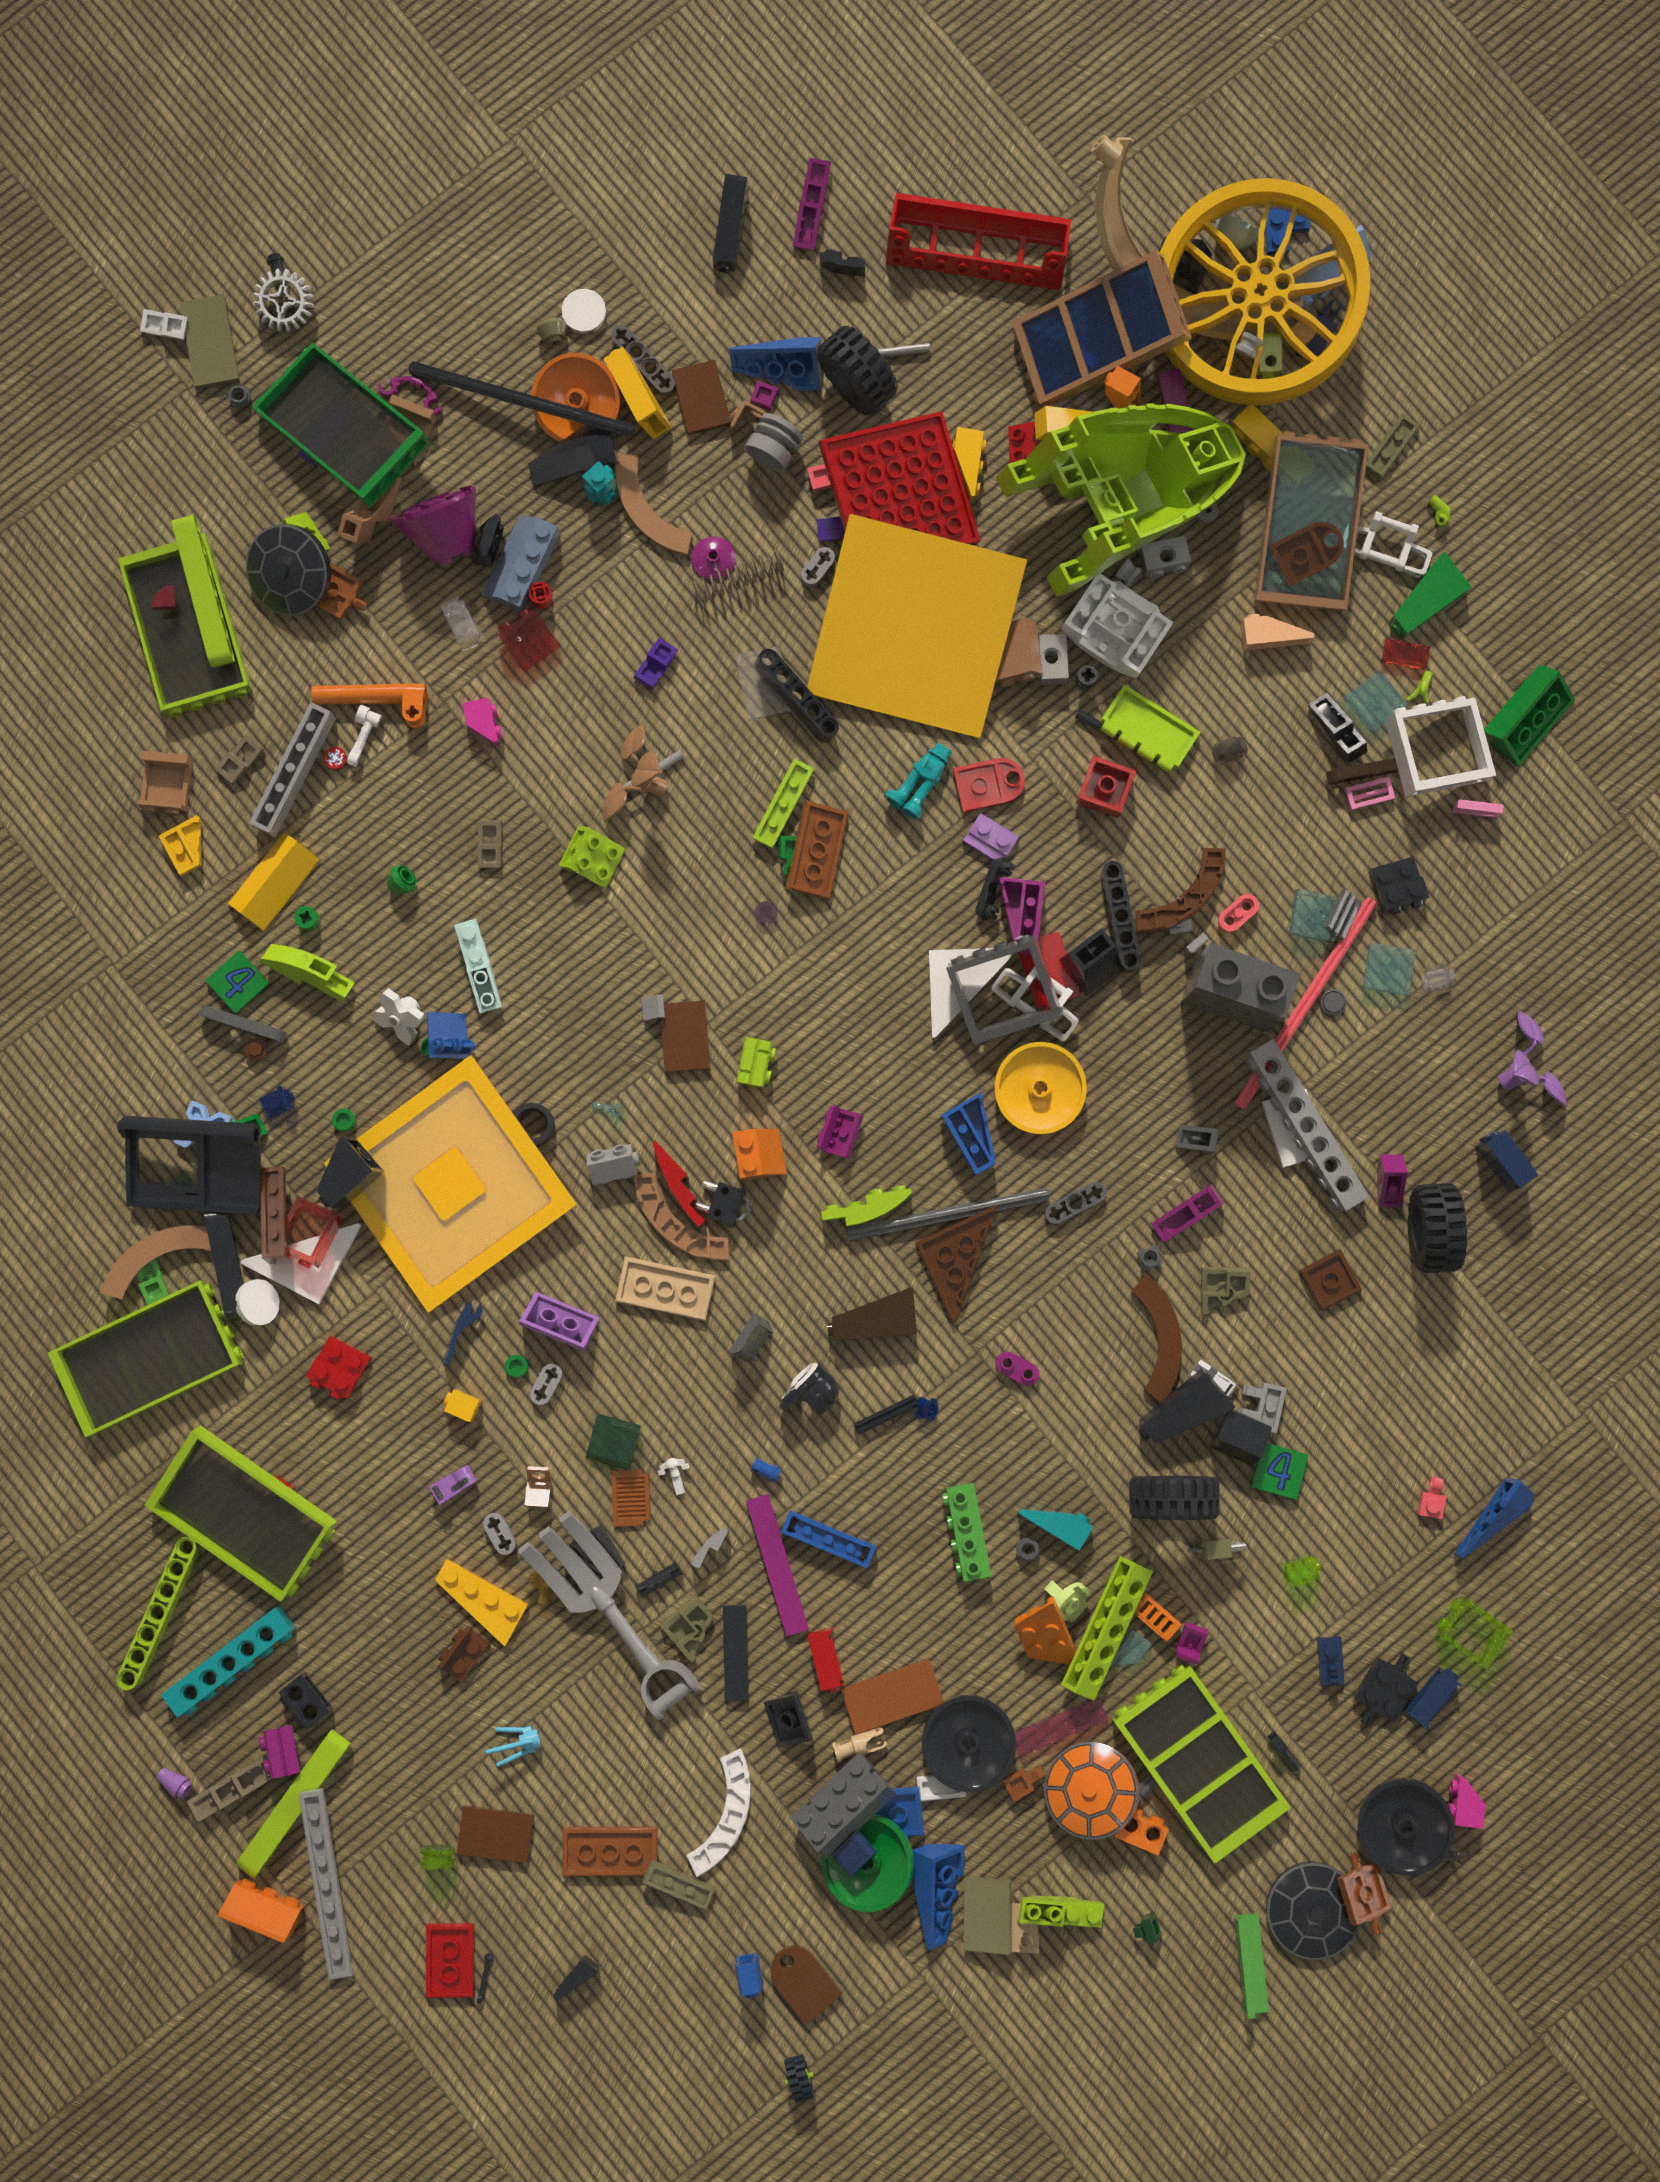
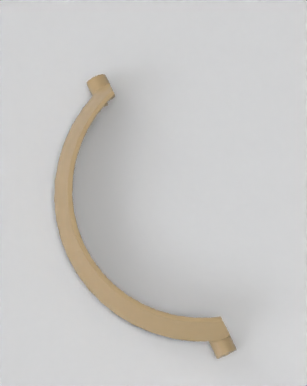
(1121, 248)

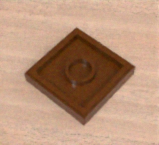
(1330, 1280)

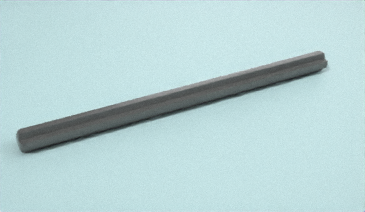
(946, 1214)

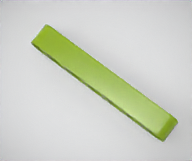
(203, 591)
(151, 1621)
(289, 1807)

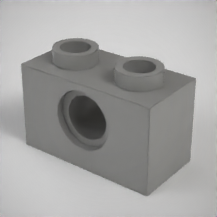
(1174, 548)
(1055, 646)

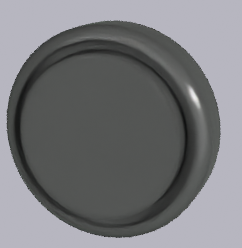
(1332, 1002)

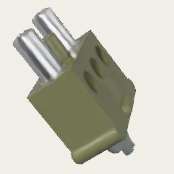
(1216, 1548)

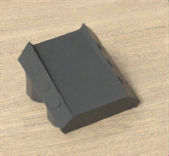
(751, 1338)

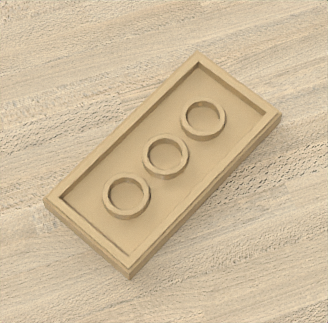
(665, 1288)

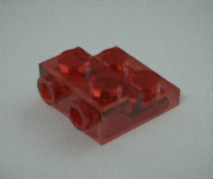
(527, 639)

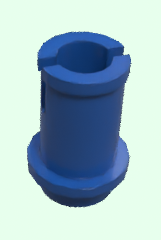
(766, 1470)

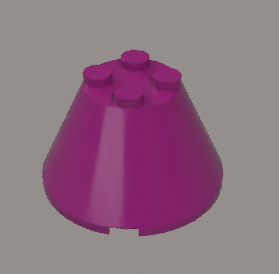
(441, 524)

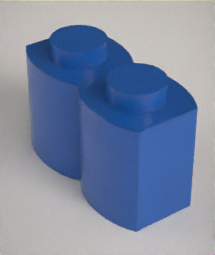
(748, 1975)

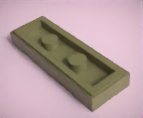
(1391, 446)
(678, 1885)

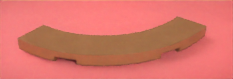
(642, 514)
(671, 1228)
(147, 1250)

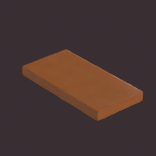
(816, 850)
(892, 1696)
(608, 1850)

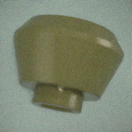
(552, 331)

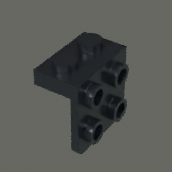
(1189, 270)

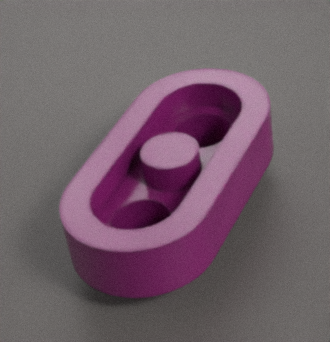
(1017, 1368)

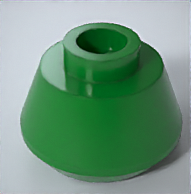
(401, 880)

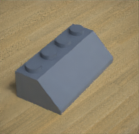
(521, 562)

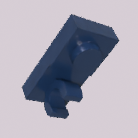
(1330, 1660)

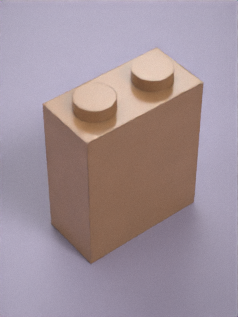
(1021, 654)

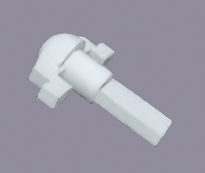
(672, 1464)

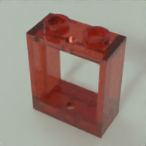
(334, 1222)

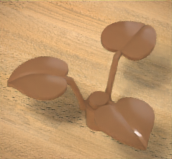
(645, 775)

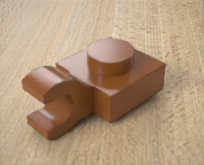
(1020, 1783)

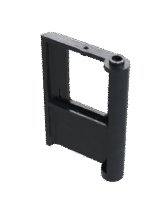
(226, 1165)

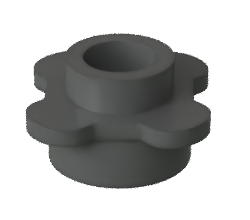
(1153, 1252)

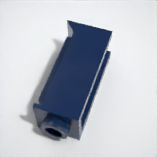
(1433, 1696)

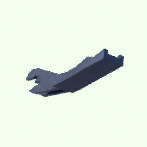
(1317, 343)
(464, 1319)

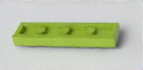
(783, 803)

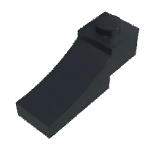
(1338, 727)

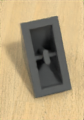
(1197, 1139)

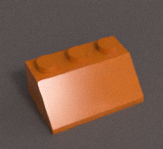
(262, 1910)

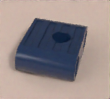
(854, 1853)

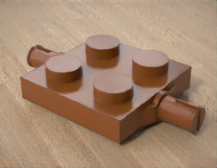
(342, 593)
(1364, 1893)

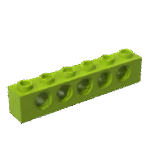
(1106, 1628)

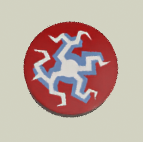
(335, 758)

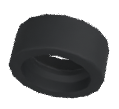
(550, 1123)

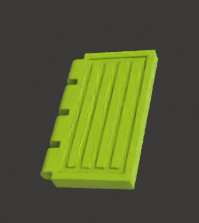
(1150, 728)

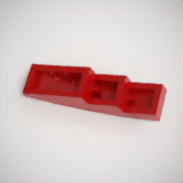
(675, 1176)

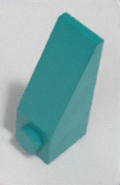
(1063, 1525)

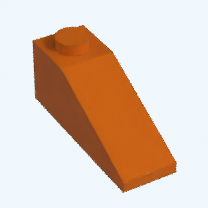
(1123, 388)

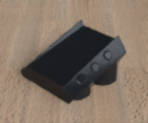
(488, 542)

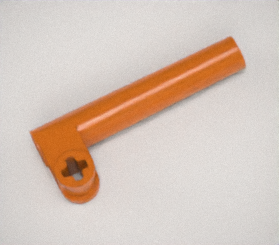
(411, 696)

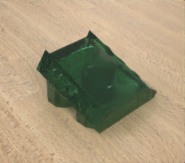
(613, 1442)

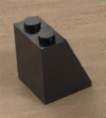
(347, 1173)

